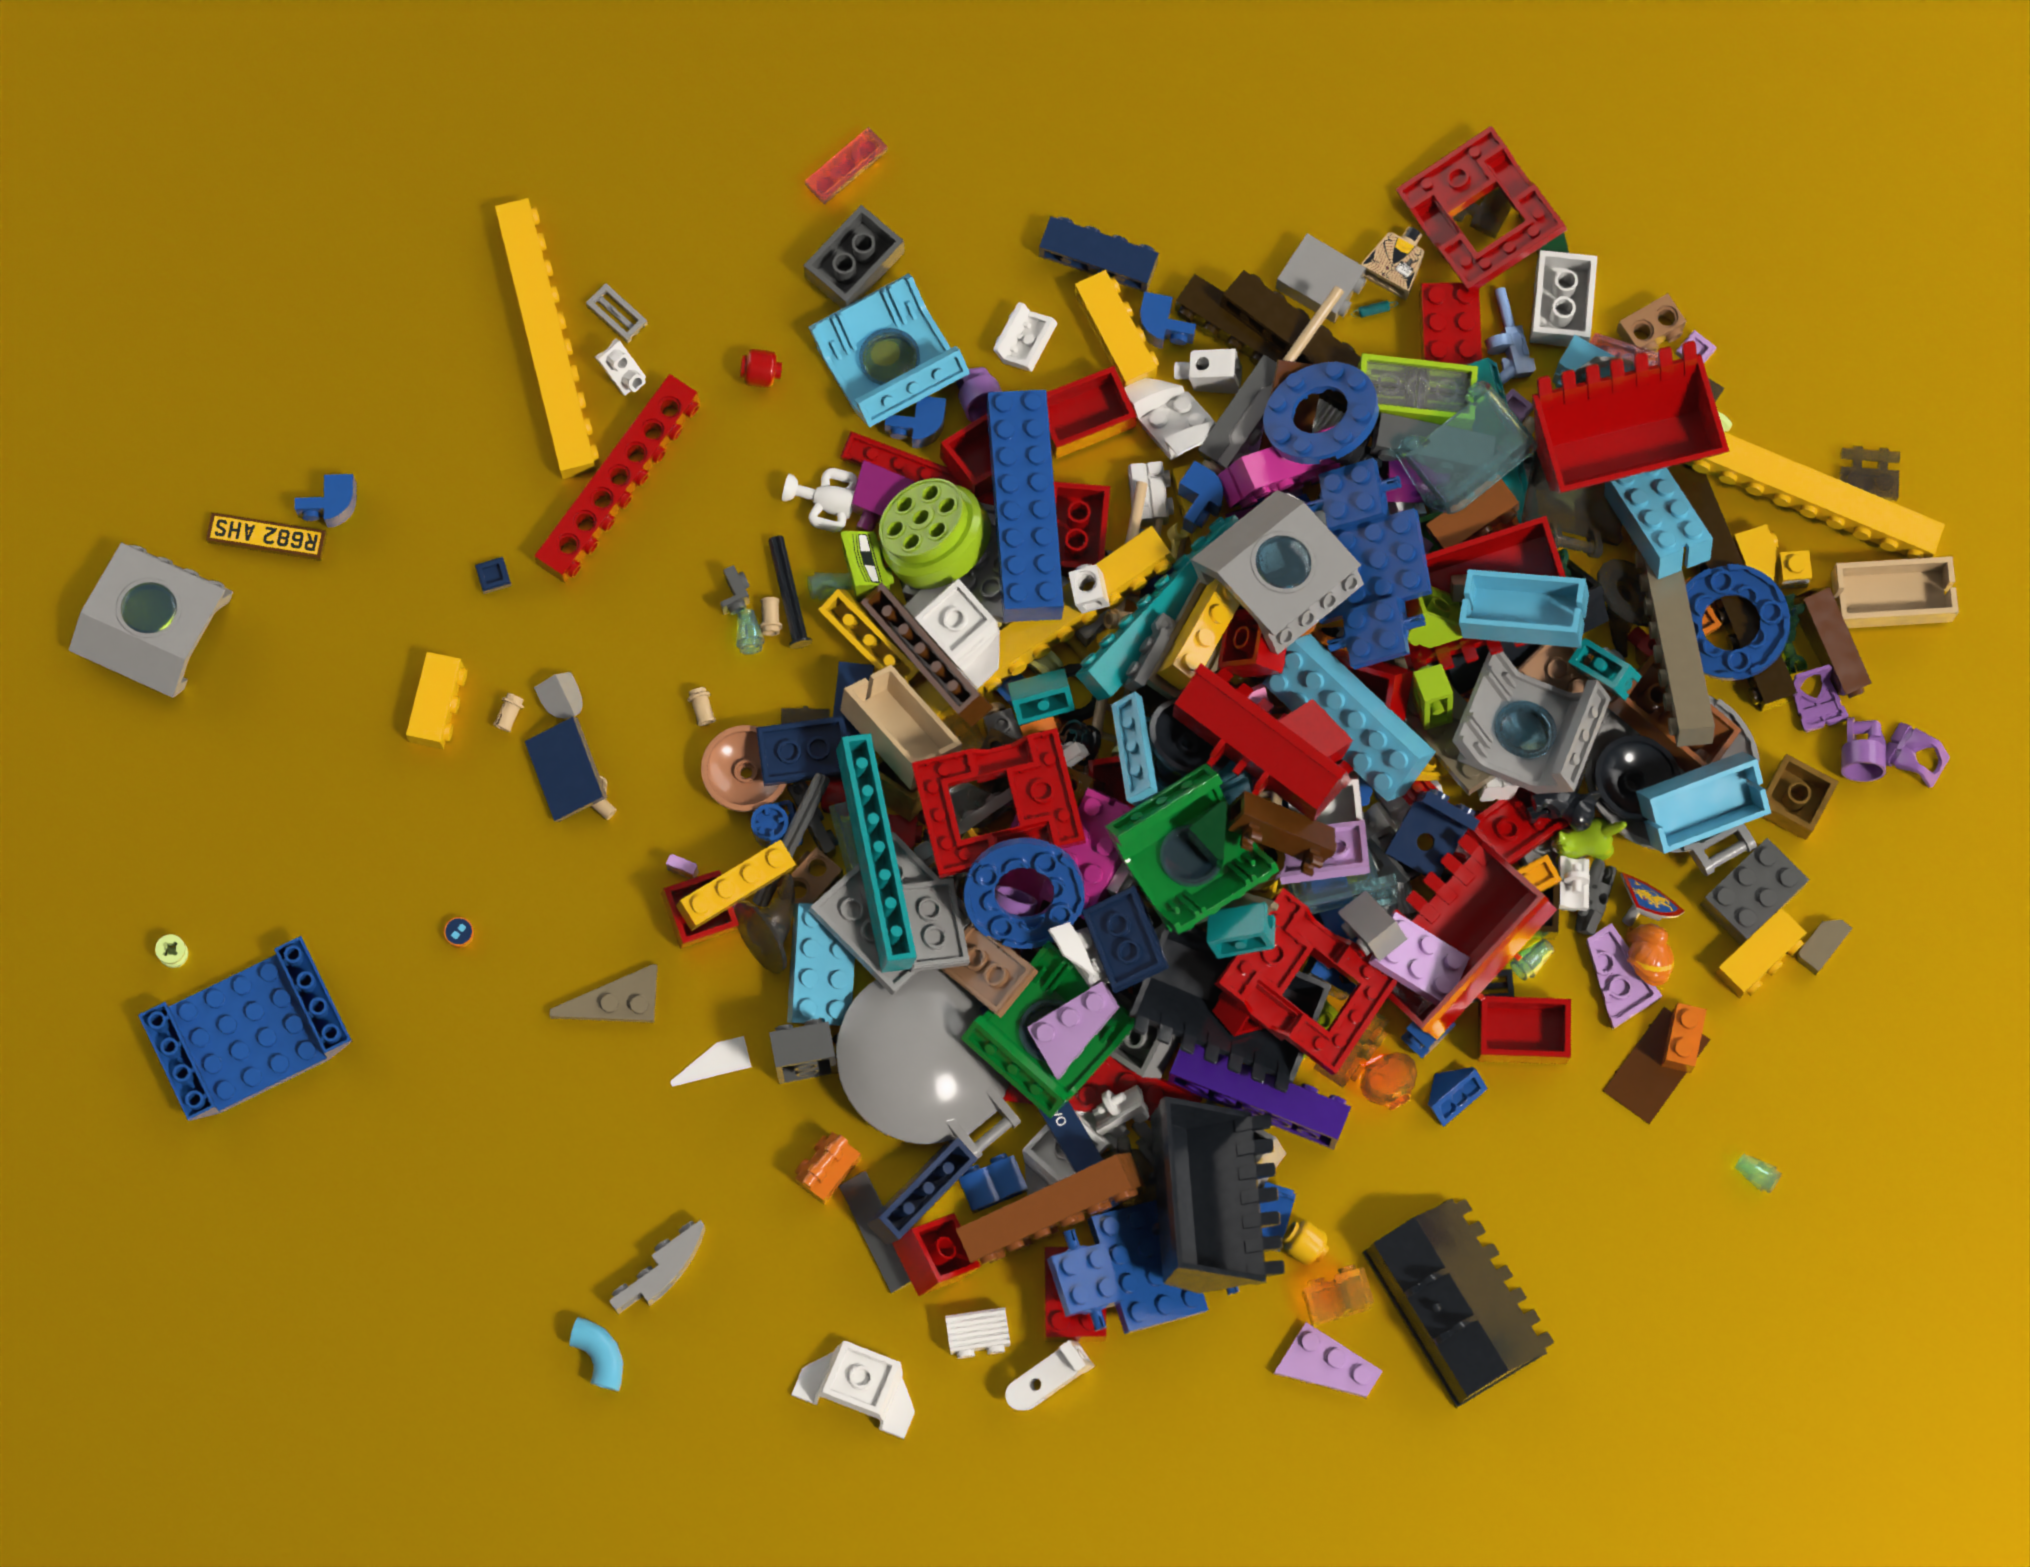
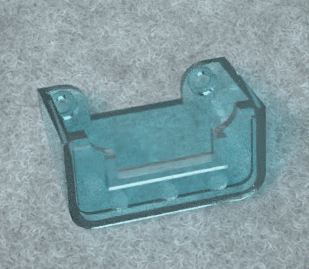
(1466, 451)

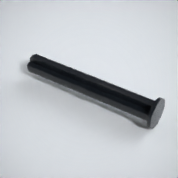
(788, 593)

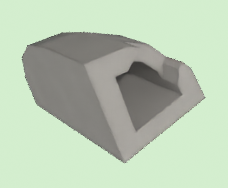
(560, 695)

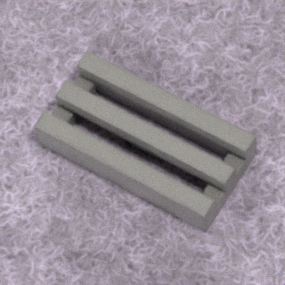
(633, 329)

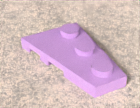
(1620, 986)
(1071, 1027)
(1327, 1363)

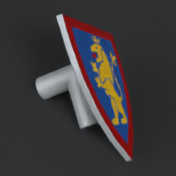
(1647, 901)

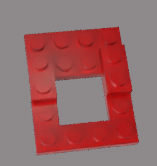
(1460, 181)
(1038, 789)
(1503, 825)
(1262, 977)

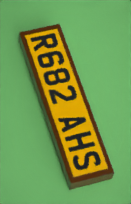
(266, 536)

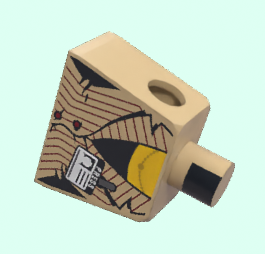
(1395, 262)

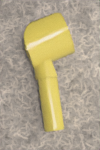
(1176, 538)

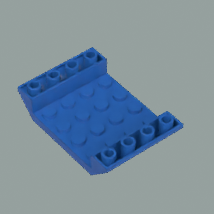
(246, 1032)

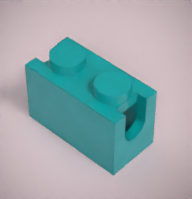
(1605, 667)
(1041, 696)
(1241, 930)

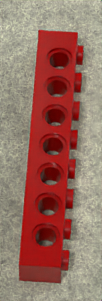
(670, 394)

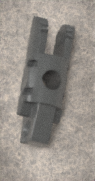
(1599, 891)

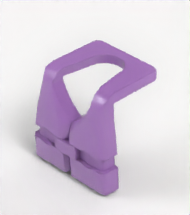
(1819, 710)
(1903, 750)

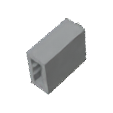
(1315, 272)

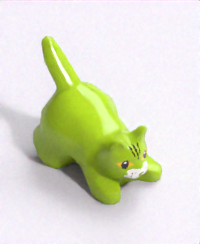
(1594, 841)

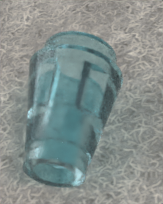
(825, 584)
(749, 634)
(1533, 959)
(1759, 1173)

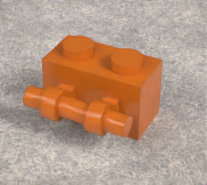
(827, 1167)

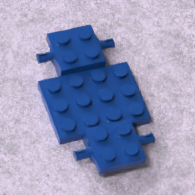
(1390, 562)
(1121, 1273)

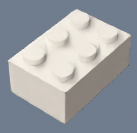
(1562, 298)

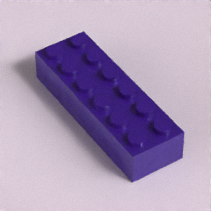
(1296, 1111)

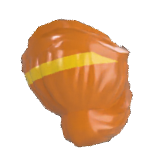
(1650, 953)

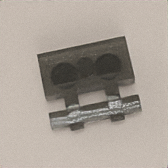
(1489, 215)
(1875, 481)

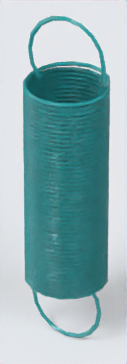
(1373, 309)

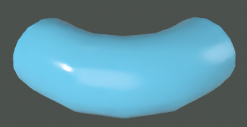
(602, 1351)

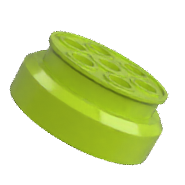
(933, 533)

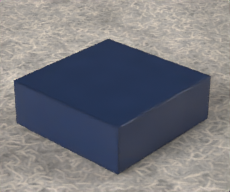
(493, 575)

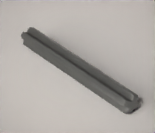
(796, 830)

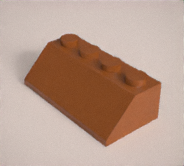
(1647, 716)

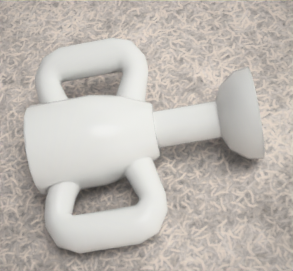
(828, 498)

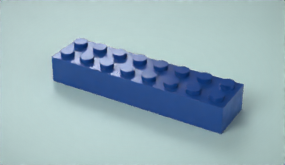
(1024, 506)

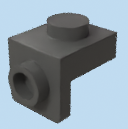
(738, 584)

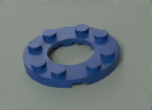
(1337, 441)
(1771, 607)
(1026, 853)

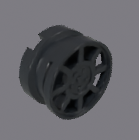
(1080, 732)

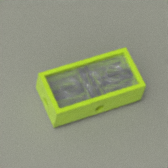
(1418, 387)

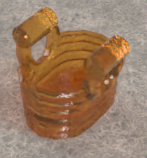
(1389, 1079)

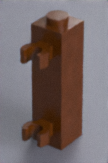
(1282, 830)

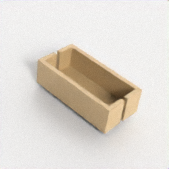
(1895, 591)
(898, 721)

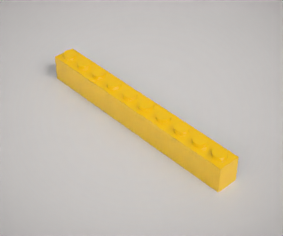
(545, 338)
(1824, 498)
(1023, 641)

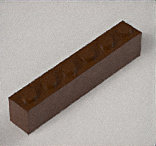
(926, 655)

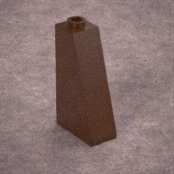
(1832, 641)

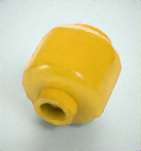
(1305, 1242)

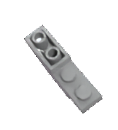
(672, 1261)

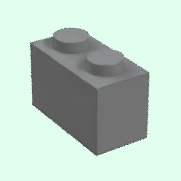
(1372, 926)

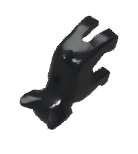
(1571, 806)

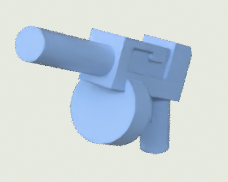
(1510, 341)

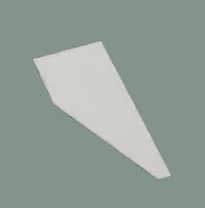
(718, 1060)

